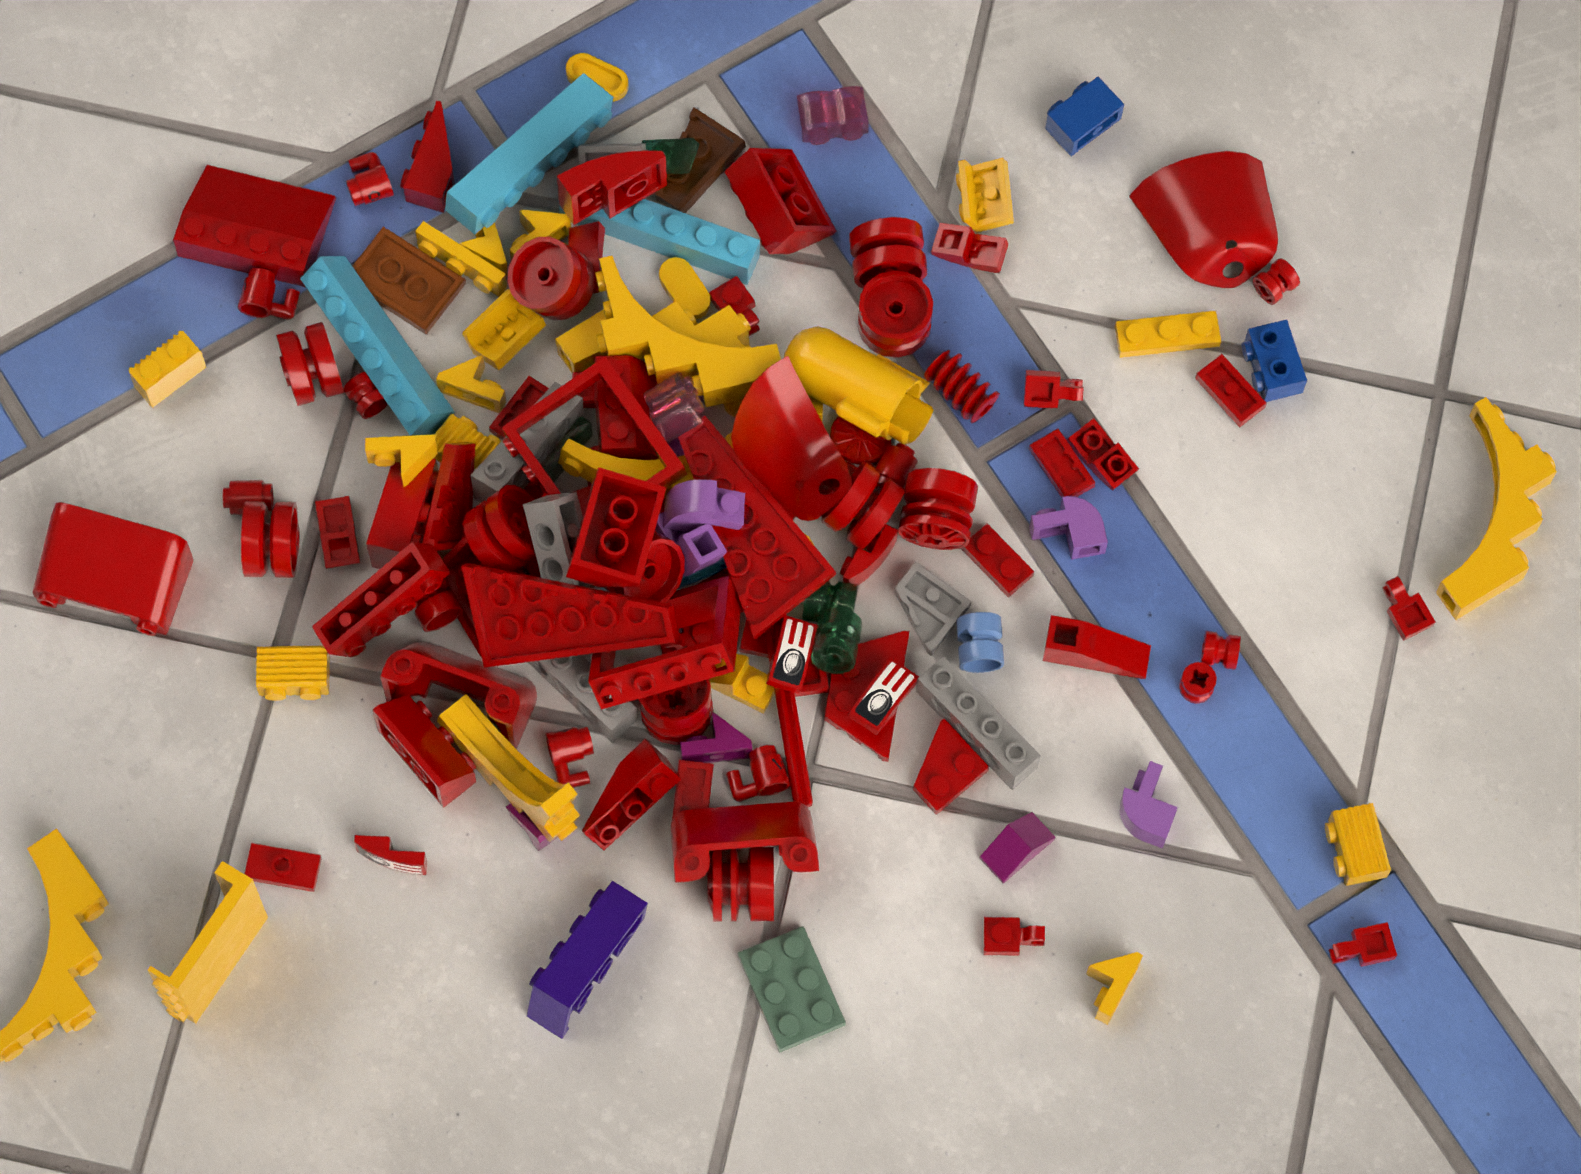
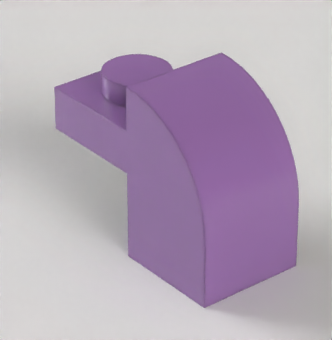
(702, 503)
(1078, 521)
(700, 546)
(1143, 815)

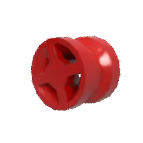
(1195, 689)

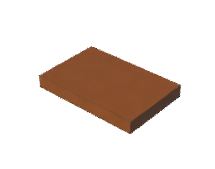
(407, 280)

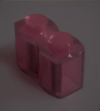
(832, 115)
(674, 406)

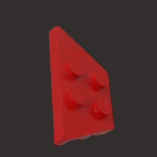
(849, 686)

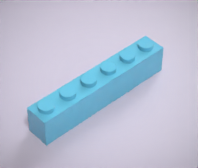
(529, 154)
(683, 237)
(377, 345)

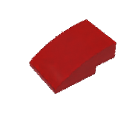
(610, 183)

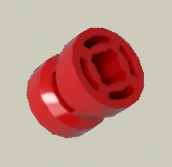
(1276, 281)
(365, 394)
(1217, 650)

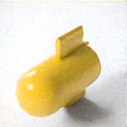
(860, 385)

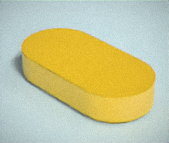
(604, 74)
(684, 286)

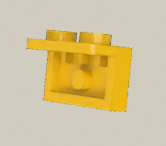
(985, 194)
(502, 330)

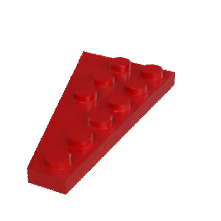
(769, 555)
(544, 619)

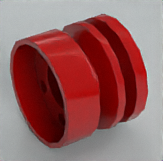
(938, 508)
(685, 720)
(742, 884)

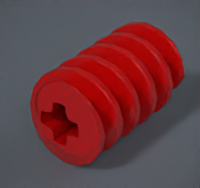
(960, 386)

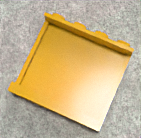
(215, 948)

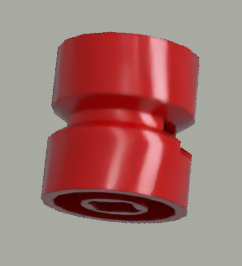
(438, 608)

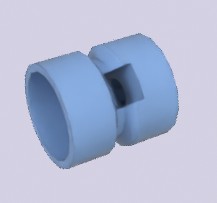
(980, 642)

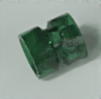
(829, 596)
(836, 640)

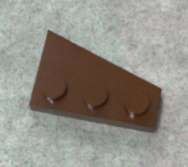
(715, 153)

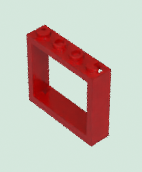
(602, 369)
(682, 667)

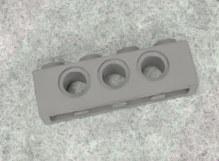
(541, 438)
(554, 530)
(570, 679)
(978, 723)

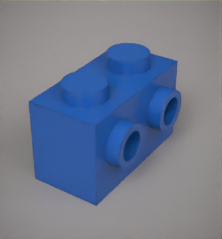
(1083, 115)
(1274, 361)

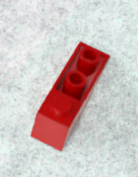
(432, 168)
(1094, 648)
(632, 790)

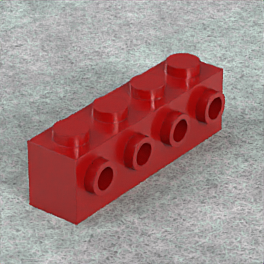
(381, 600)

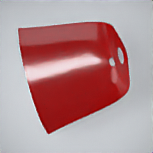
(1204, 205)
(784, 441)

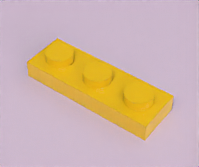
(461, 260)
(1167, 334)

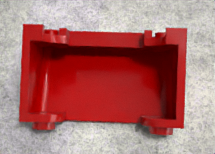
(113, 566)
(506, 695)
(743, 826)

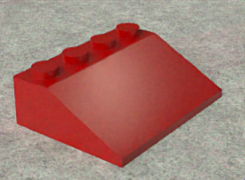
(253, 224)

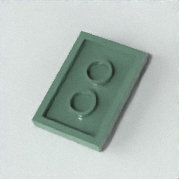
(791, 989)

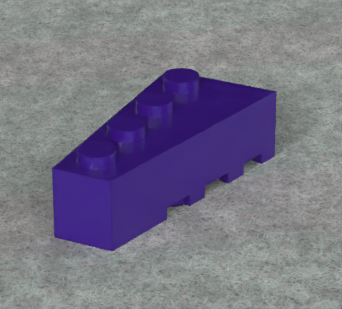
(584, 957)

